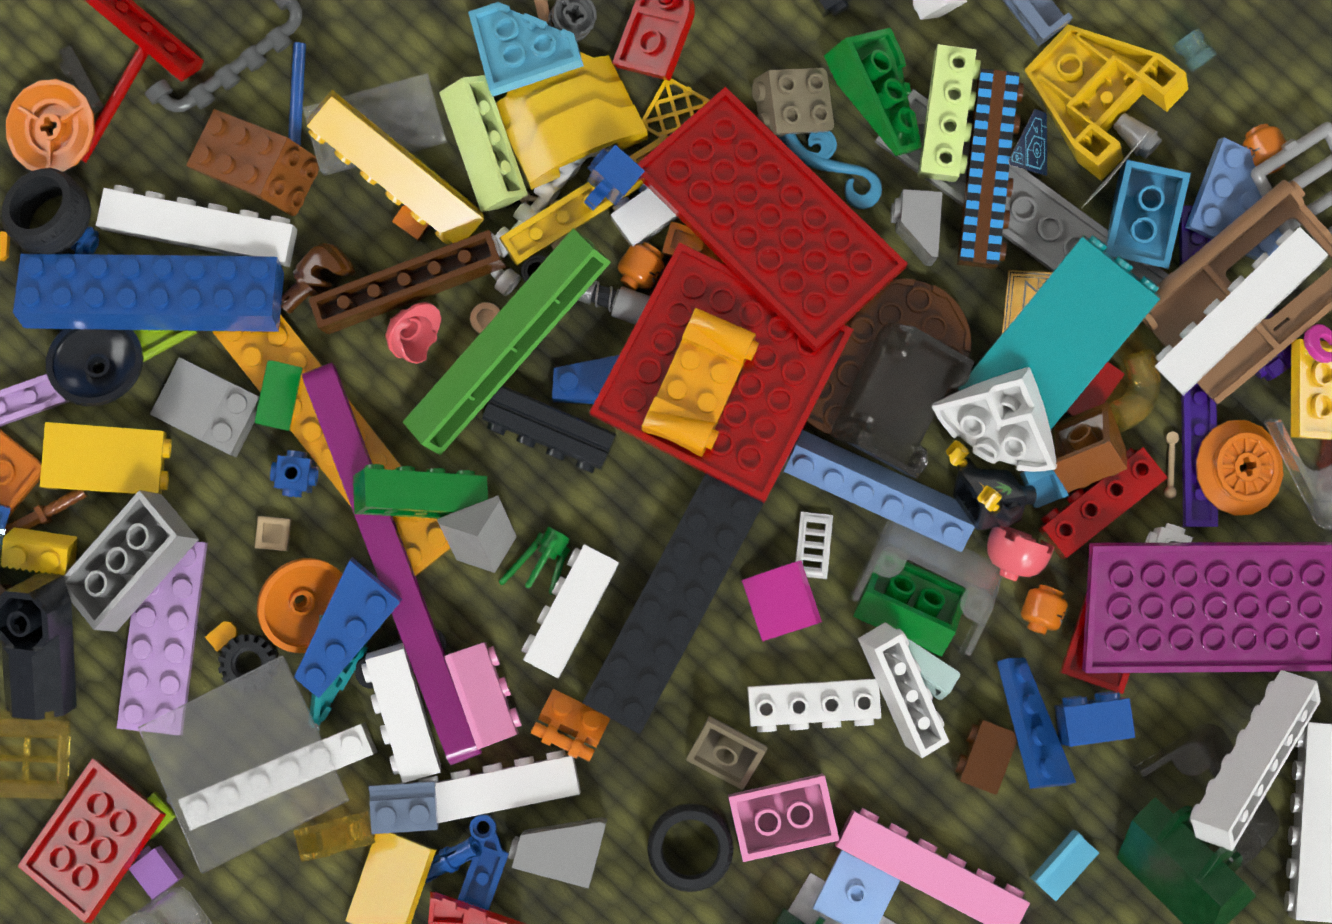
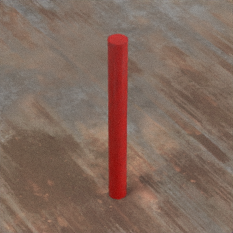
(116, 98)

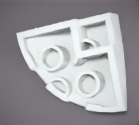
(1002, 421)

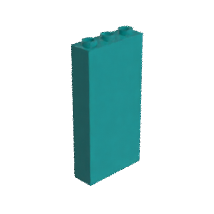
(1071, 325)

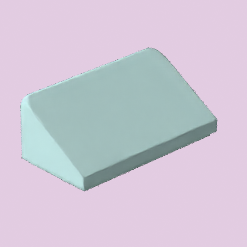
(935, 673)

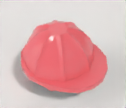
(413, 332)

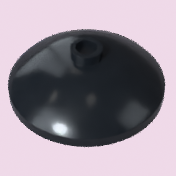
(81, 352)

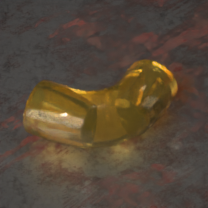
(1141, 391)

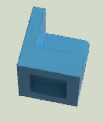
(1047, 486)

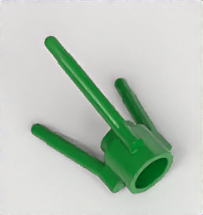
(551, 544)

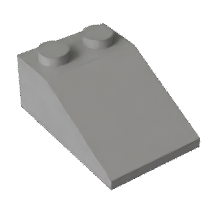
(207, 407)

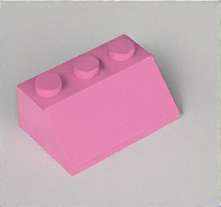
(483, 694)

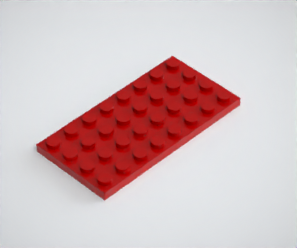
(770, 218)

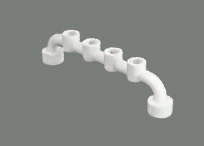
(546, 194)

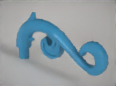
(822, 162)

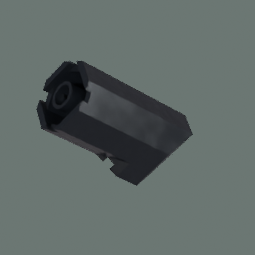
(38, 648)

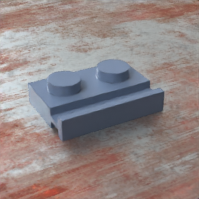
(403, 807)

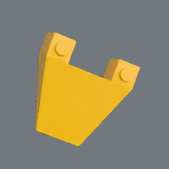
(1094, 81)

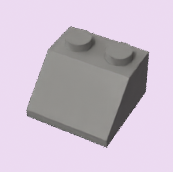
(918, 222)

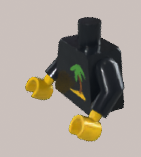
(988, 495)

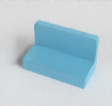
(1064, 865)

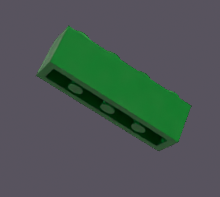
(416, 493)

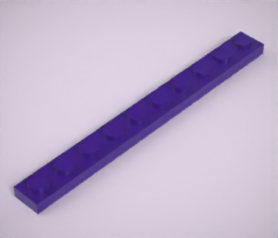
(1198, 413)

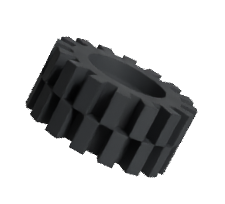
(236, 647)

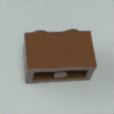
(986, 756)

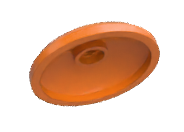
(293, 624)

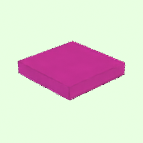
(781, 600)

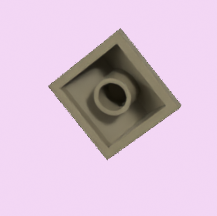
(726, 752)

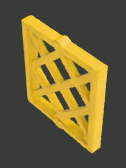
(655, 102)

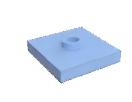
(855, 891)

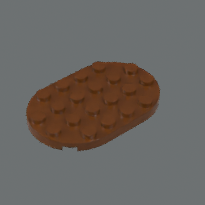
(903, 303)

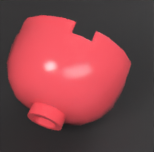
(1017, 552)

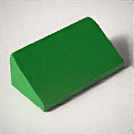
(278, 395)

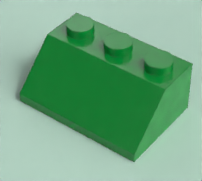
(916, 603)

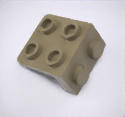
(794, 101)

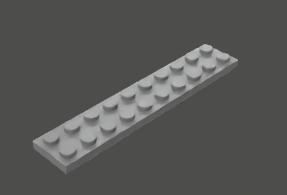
(1039, 217)

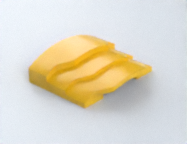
(569, 118)

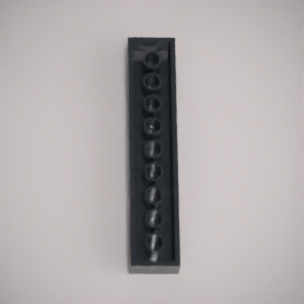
(673, 603)

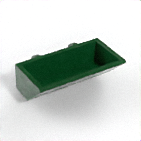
(1182, 868)

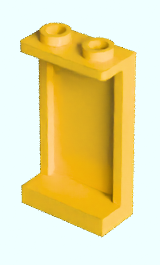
(104, 459)

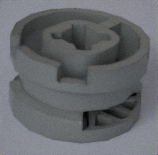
(573, 16)

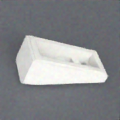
(820, 573)

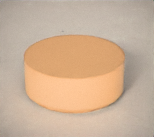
(483, 315)

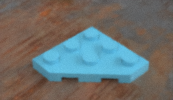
(520, 48)

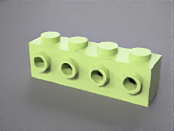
(947, 113)
(483, 143)

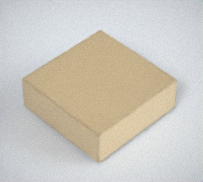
(273, 533)

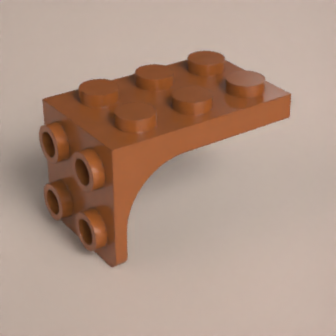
(255, 161)

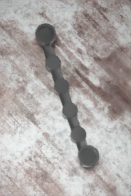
(228, 74)

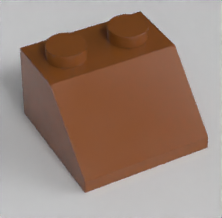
(1088, 447)

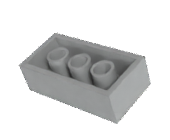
(128, 561)

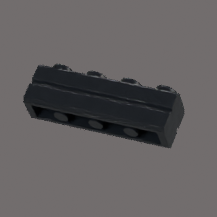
(549, 427)

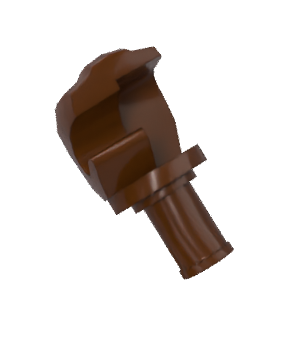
(308, 274)

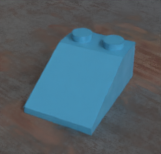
(1146, 213)

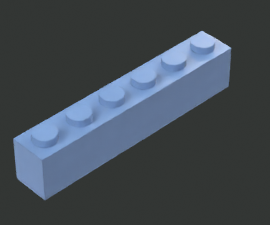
(880, 490)

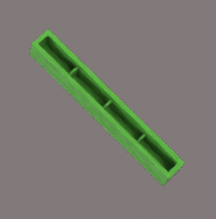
(506, 342)

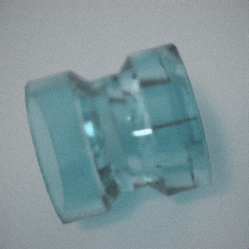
(1195, 50)

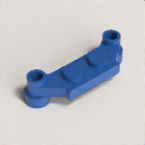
(485, 869)

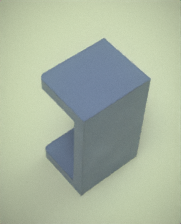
(1039, 18)

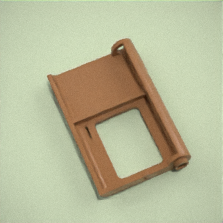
(1203, 279)

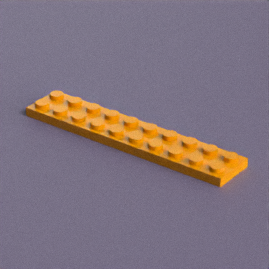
(251, 351)

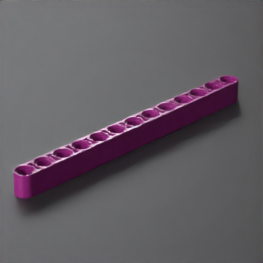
(392, 567)

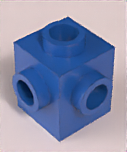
(305, 479)

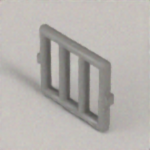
(1289, 151)

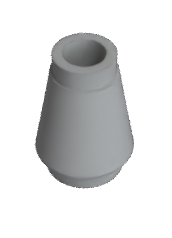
(1133, 131)

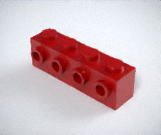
(1100, 504)

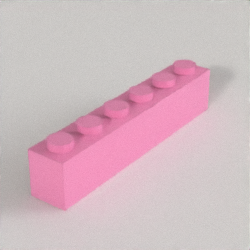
(929, 871)

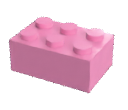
(783, 817)

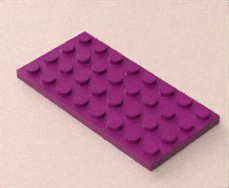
(1208, 607)

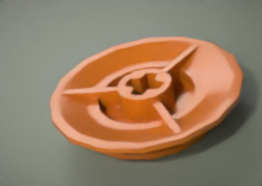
(33, 116)
(1220, 462)

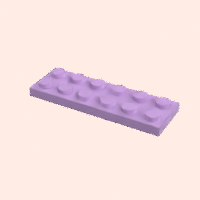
(162, 644)

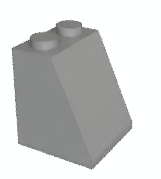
(560, 851)

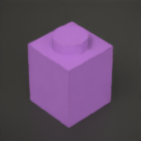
(155, 871)

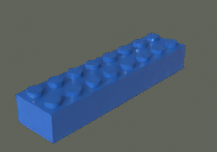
(149, 292)

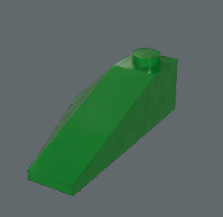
(873, 79)

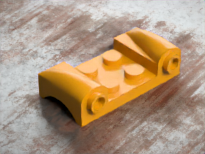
(699, 382)

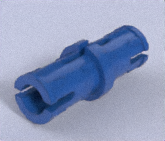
(451, 858)

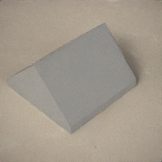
(479, 534)

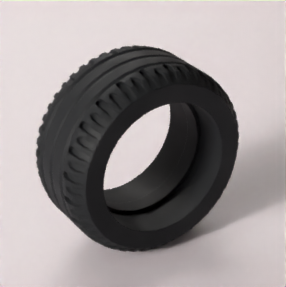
(25, 199)
(697, 882)

